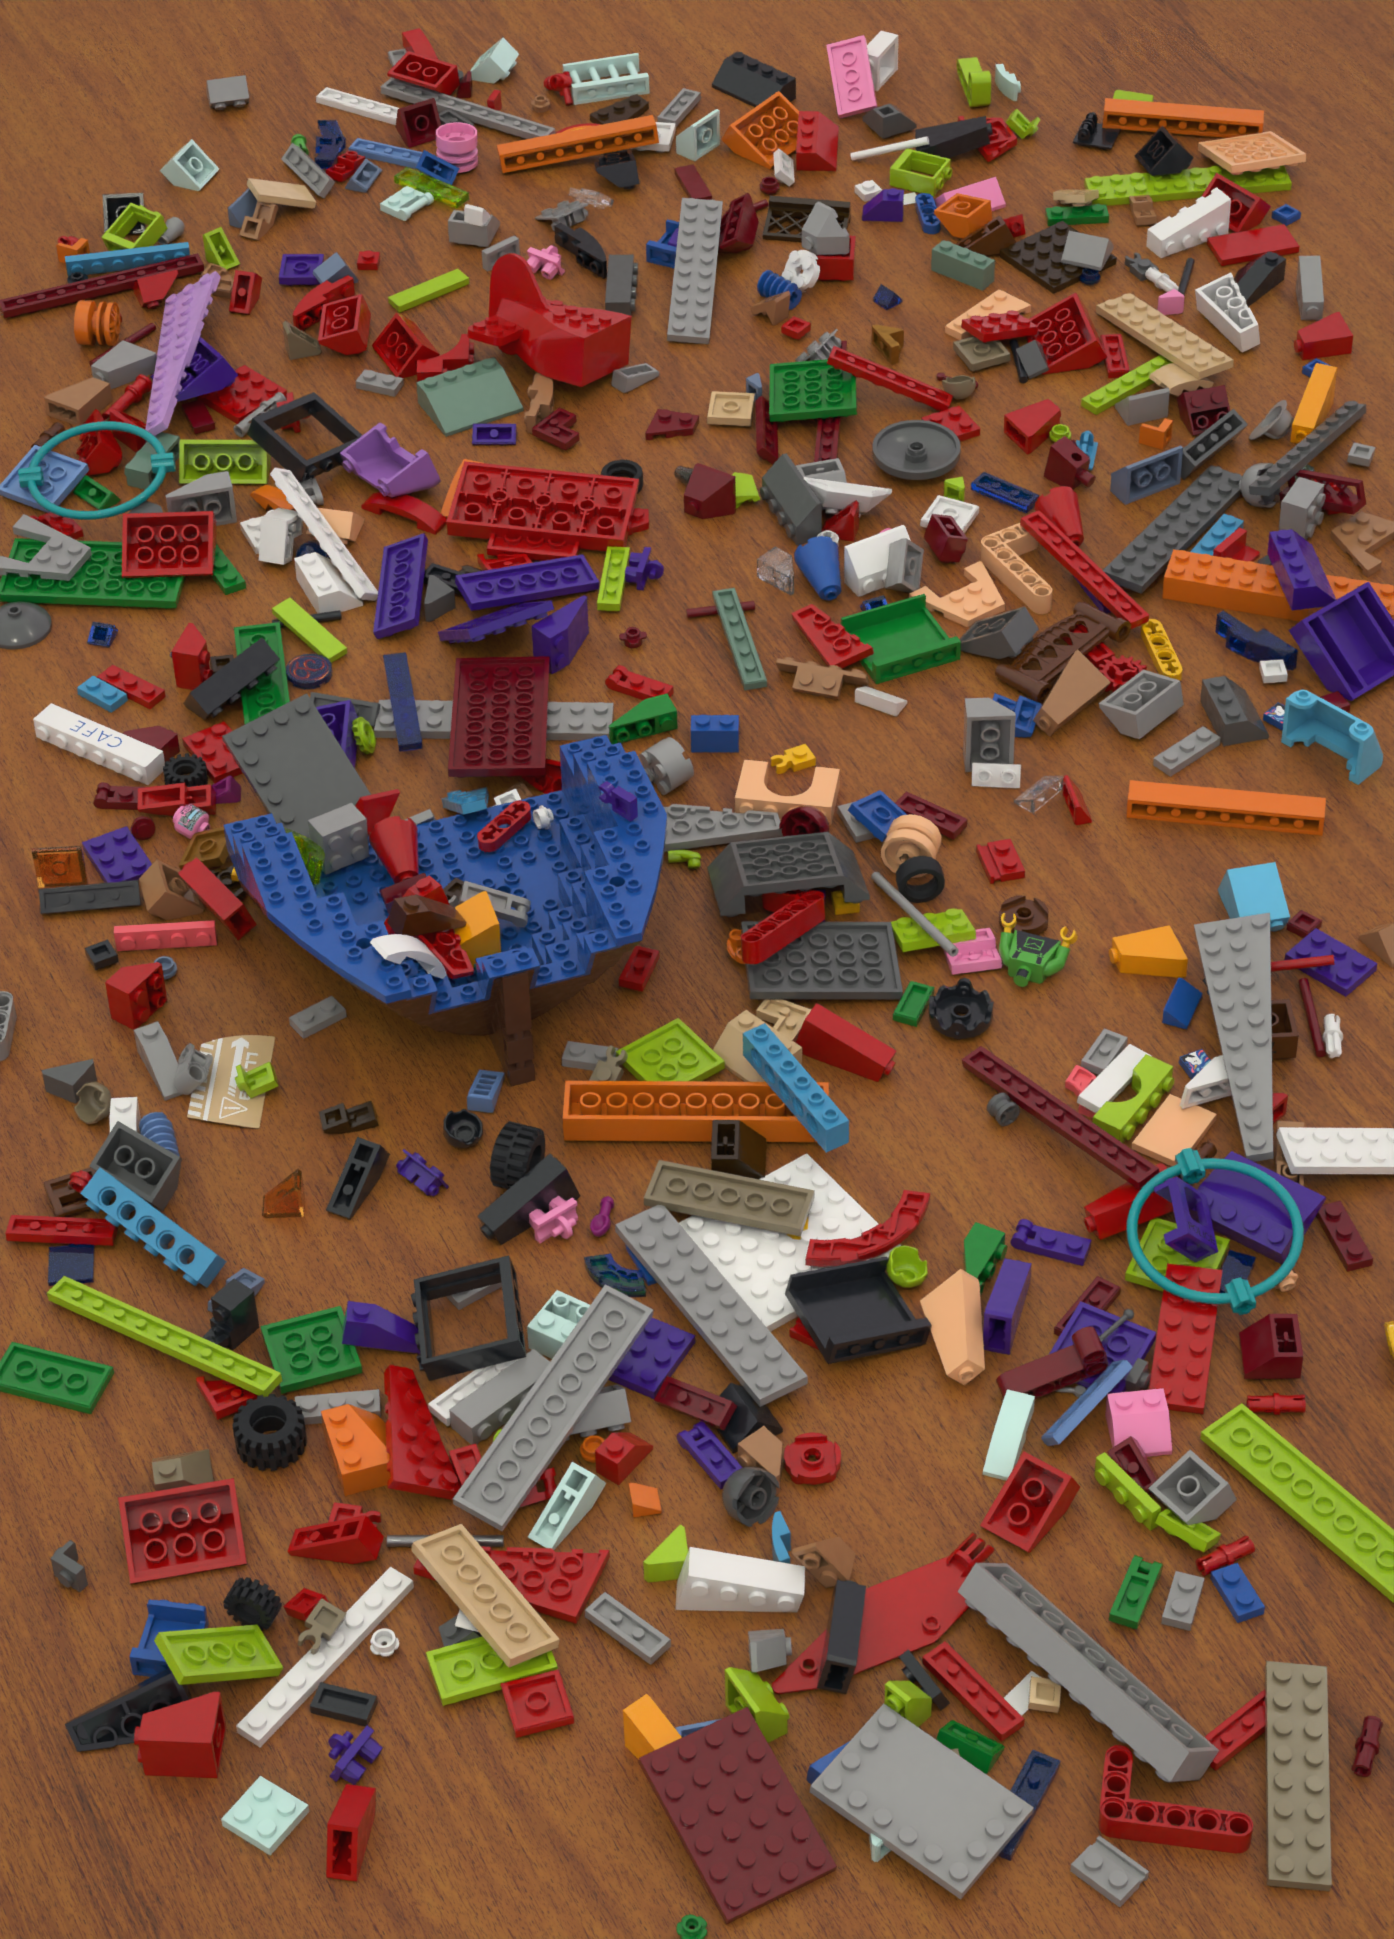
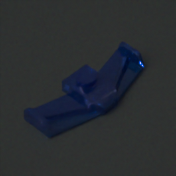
(329, 144)

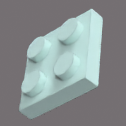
(265, 1815)

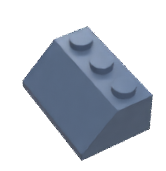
(1147, 476)

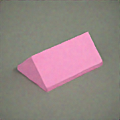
(986, 189)

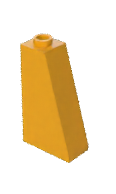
(1315, 402)
(646, 1727)

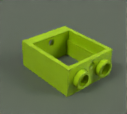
(922, 162)
(126, 221)

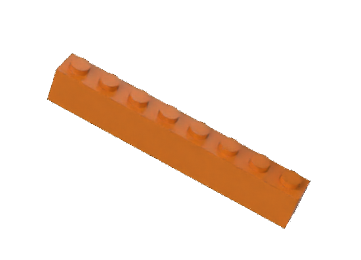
(1181, 118)
(577, 143)
(1226, 807)

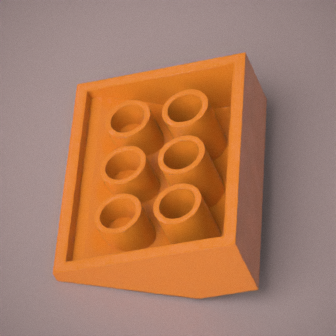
(765, 130)

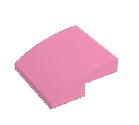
(975, 954)

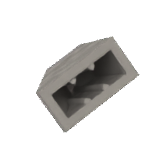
(1310, 288)
(124, 364)

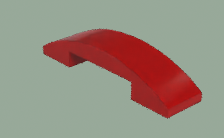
(427, 517)

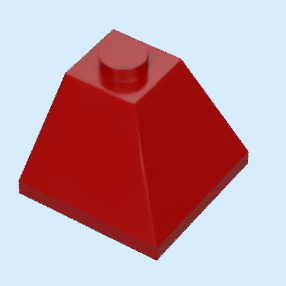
(154, 288)
(377, 807)

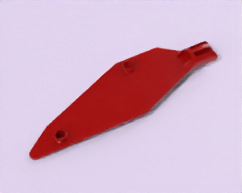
(899, 1615)

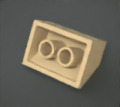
(731, 1046)

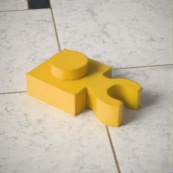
(795, 758)

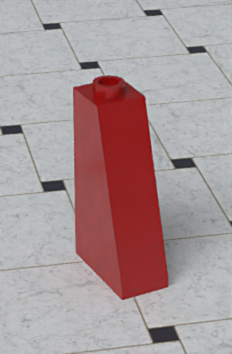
(217, 898)
(843, 1045)
(1110, 1212)

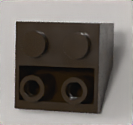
(737, 1149)

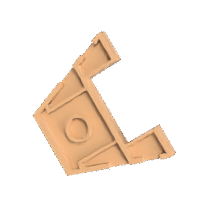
(969, 603)

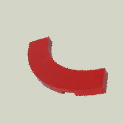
(873, 1241)

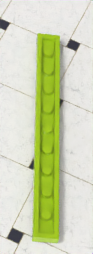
(165, 1337)

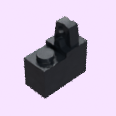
(233, 1315)

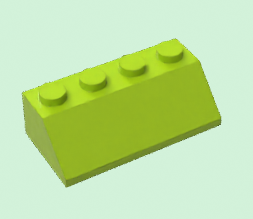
(241, 458)

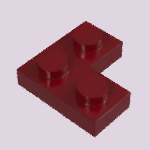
(556, 429)

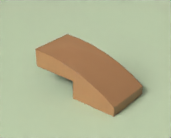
(1142, 210)

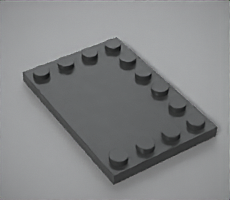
(295, 764)
(830, 963)

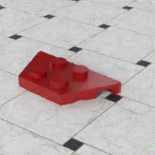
(1000, 141)

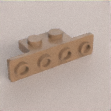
(820, 680)

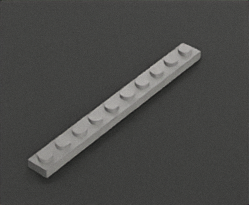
(472, 112)

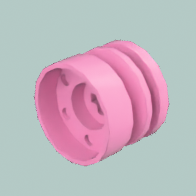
(457, 145)

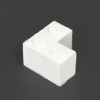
(277, 535)

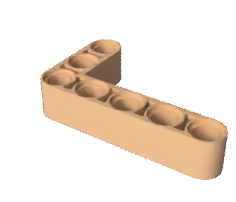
(1001, 556)

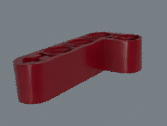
(1059, 1368)

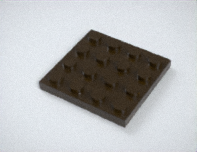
(1041, 258)

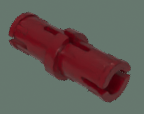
(1367, 1746)

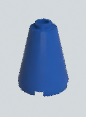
(820, 566)

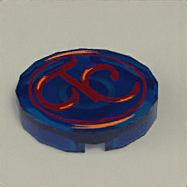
(309, 671)

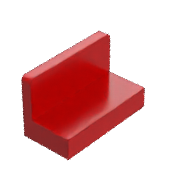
(1236, 548)

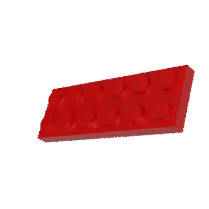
(1185, 1340)

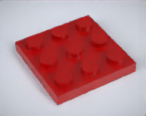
(243, 395)

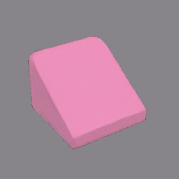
(1171, 303)

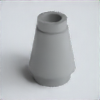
(175, 229)

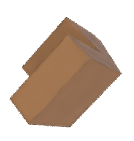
(261, 222)

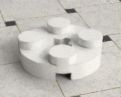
(807, 262)

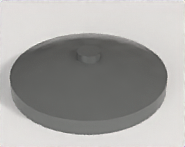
(916, 449)

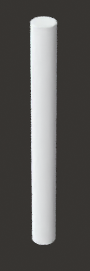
(889, 148)

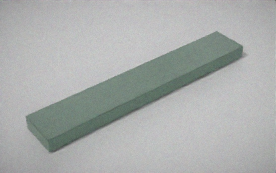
(739, 639)

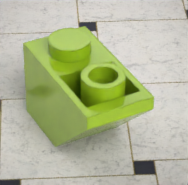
(908, 1701)

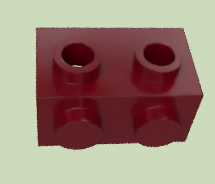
(945, 538)

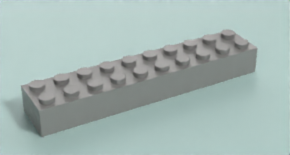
(1088, 1672)

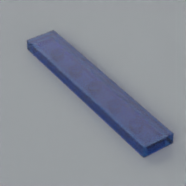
(402, 702)

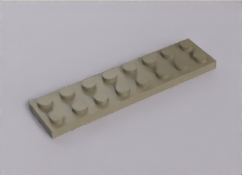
(1297, 1776)

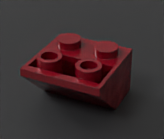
(1202, 408)
(1272, 1348)

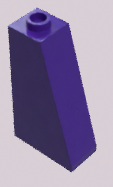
(1006, 1306)

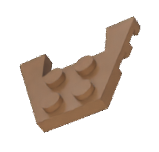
(1361, 537)

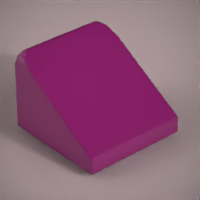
(227, 790)

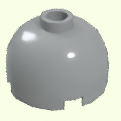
(1248, 478)

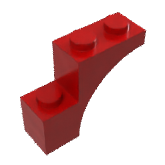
(456, 358)

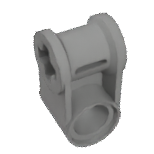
(191, 1069)

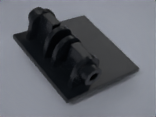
(1094, 135)

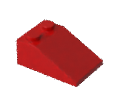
(1030, 1502)

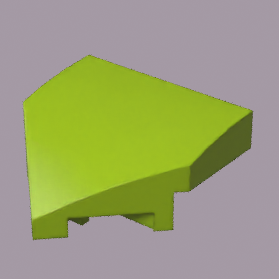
(745, 488)

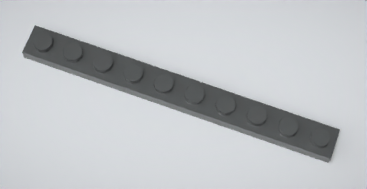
(1307, 449)

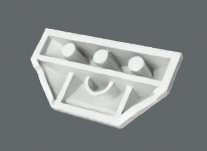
(838, 495)

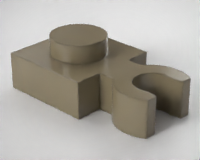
(610, 1069)
(322, 1622)

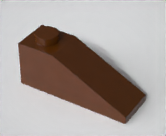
(989, 238)
(421, 915)

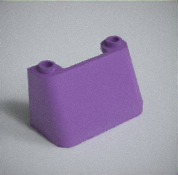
(388, 465)

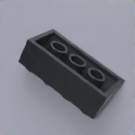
(752, 80)
(232, 679)

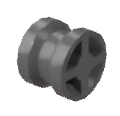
(1003, 1109)

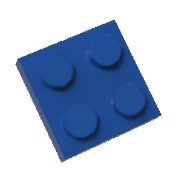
(876, 813)

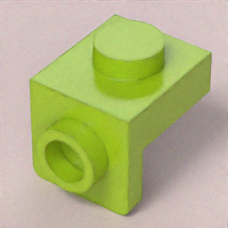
(1021, 125)
(256, 1080)

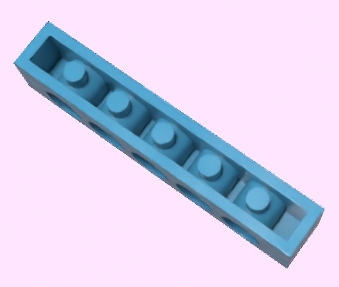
(796, 1088)
(205, 1263)

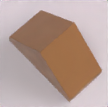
(1381, 942)

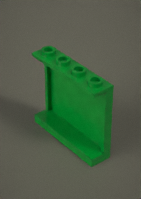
(902, 639)

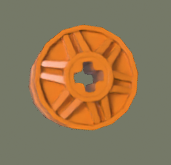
(96, 323)

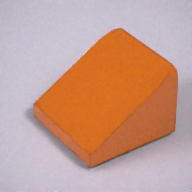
(644, 1500)

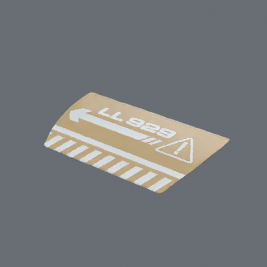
(219, 1096)

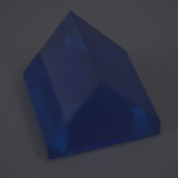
(886, 298)

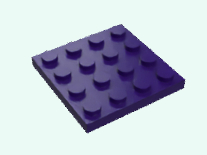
(496, 622)

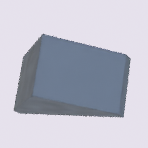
(333, 270)

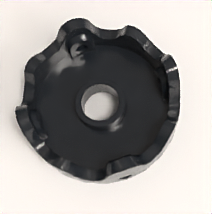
(963, 1000)

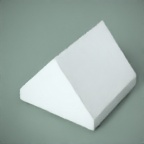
(475, 215)

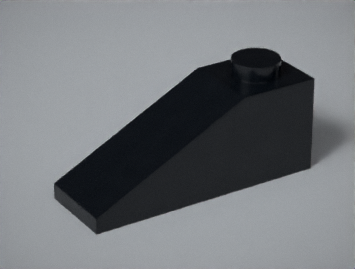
(358, 1177)

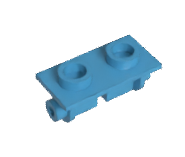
(1088, 446)

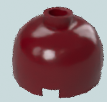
(803, 821)

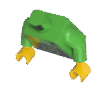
(1032, 956)

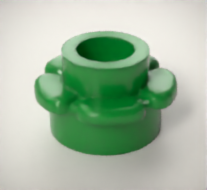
(691, 1920)

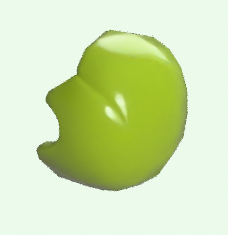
(906, 1267)

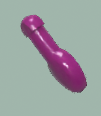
(601, 1223)

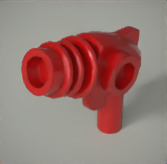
(561, 83)

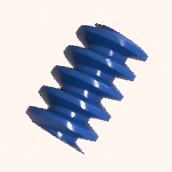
(771, 284)

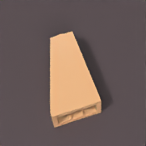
(957, 1325)

